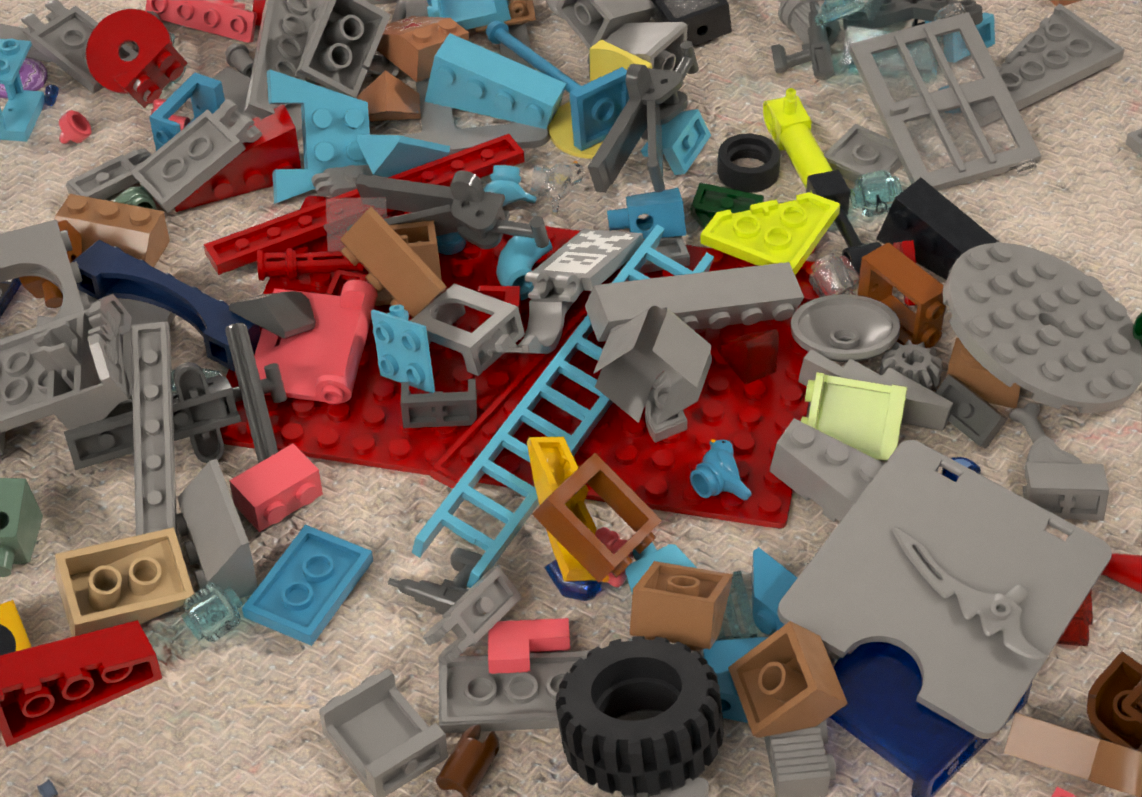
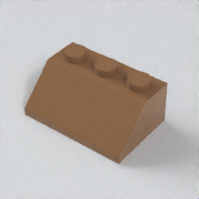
(131, 228)
(391, 263)

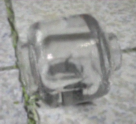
(834, 276)

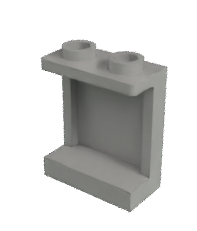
(382, 735)

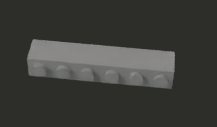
(700, 298)

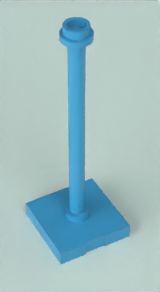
(592, 105)

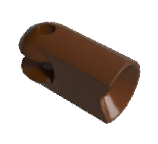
(468, 762)

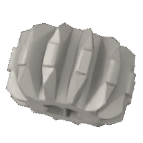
(915, 363)

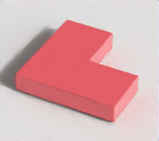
(514, 640)

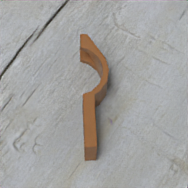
(1075, 754)

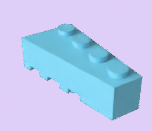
(492, 85)

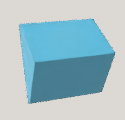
(396, 153)

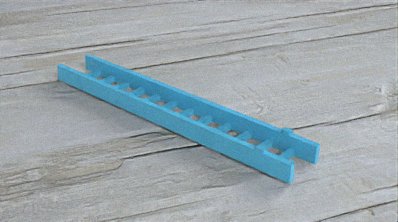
(523, 413)

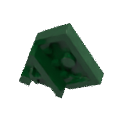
(713, 199)

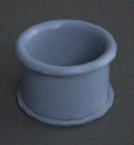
(47, 789)

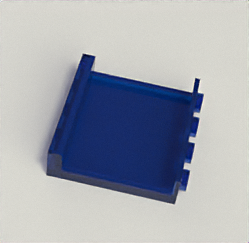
(883, 714)

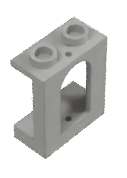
(479, 346)

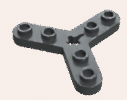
(901, 10)

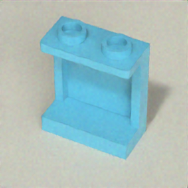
(470, 13)

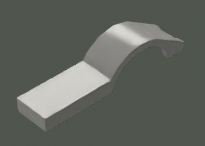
(543, 328)

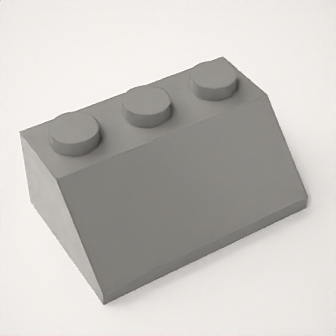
(215, 533)

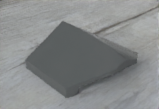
(278, 312)

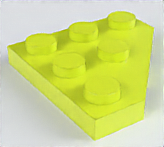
(772, 230)

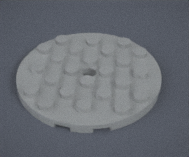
(1002, 315)

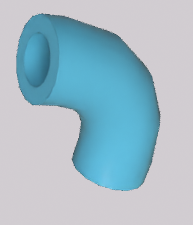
(517, 260)

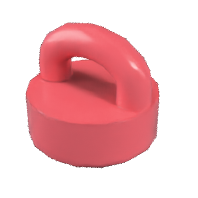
(74, 127)

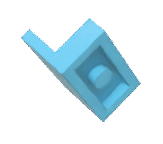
(682, 140)

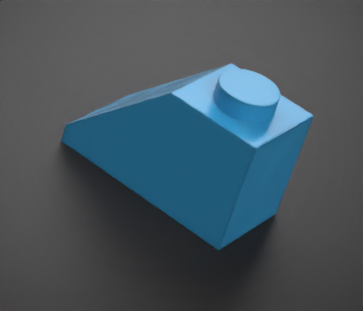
(768, 586)

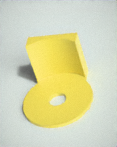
(603, 60)

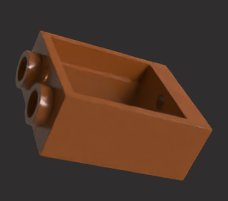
(890, 268)
(578, 538)

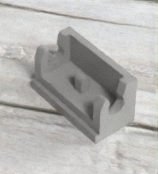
(1068, 489)

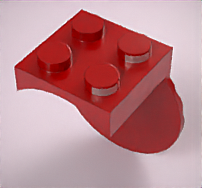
(151, 69)

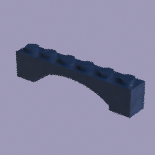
(111, 271)

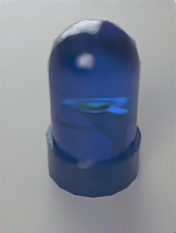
(51, 94)

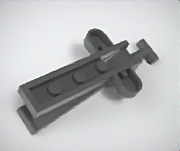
(651, 104)
(456, 208)
(198, 413)

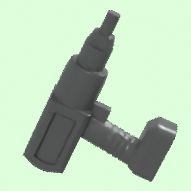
(816, 50)
(446, 595)

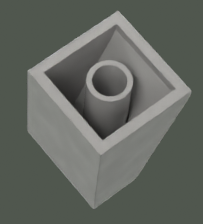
(599, 18)
(652, 42)

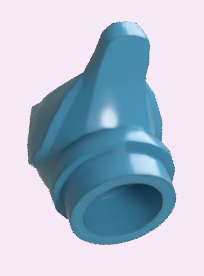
(718, 472)

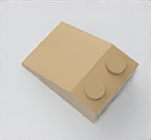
(122, 581)

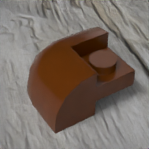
(1116, 703)

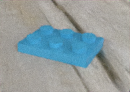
(307, 584)

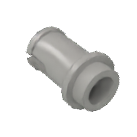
(238, 56)

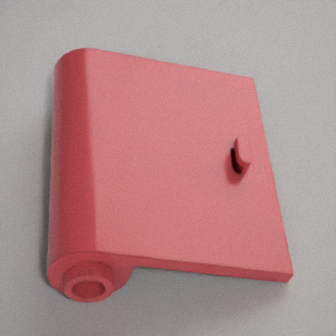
(327, 358)

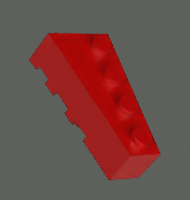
(254, 166)
(72, 677)

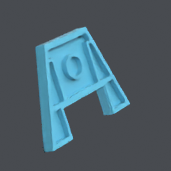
(328, 131)

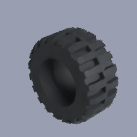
(645, 752)

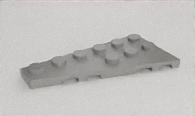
(1056, 57)

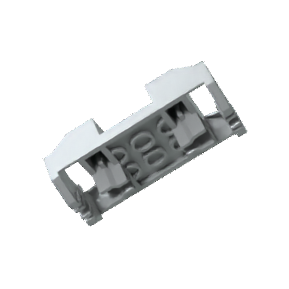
(65, 368)

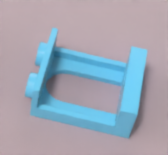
(22, 105)

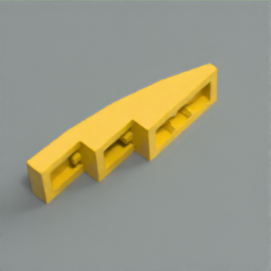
(550, 467)

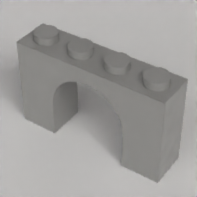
(43, 253)

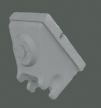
(342, 44)

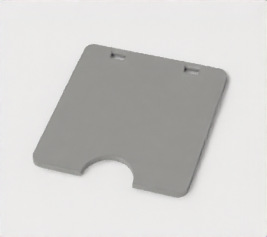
(981, 535)

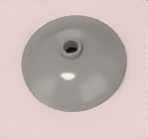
(845, 327)

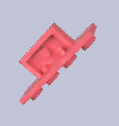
(212, 16)

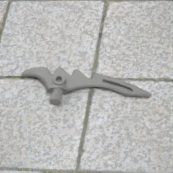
(996, 611)

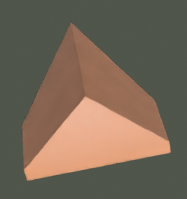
(391, 99)

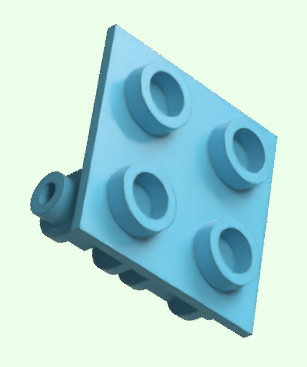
(402, 348)

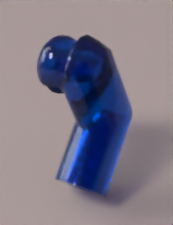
(573, 589)

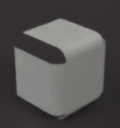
(645, 349)

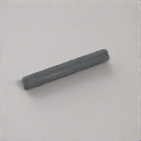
(251, 390)

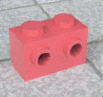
(276, 487)

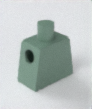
(18, 523)

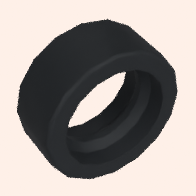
(745, 178)

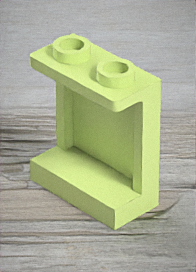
(857, 413)

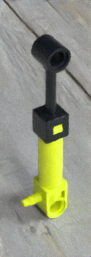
(792, 132)

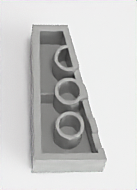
(822, 468)

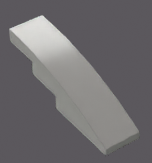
(921, 406)

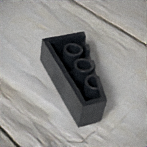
(936, 226)

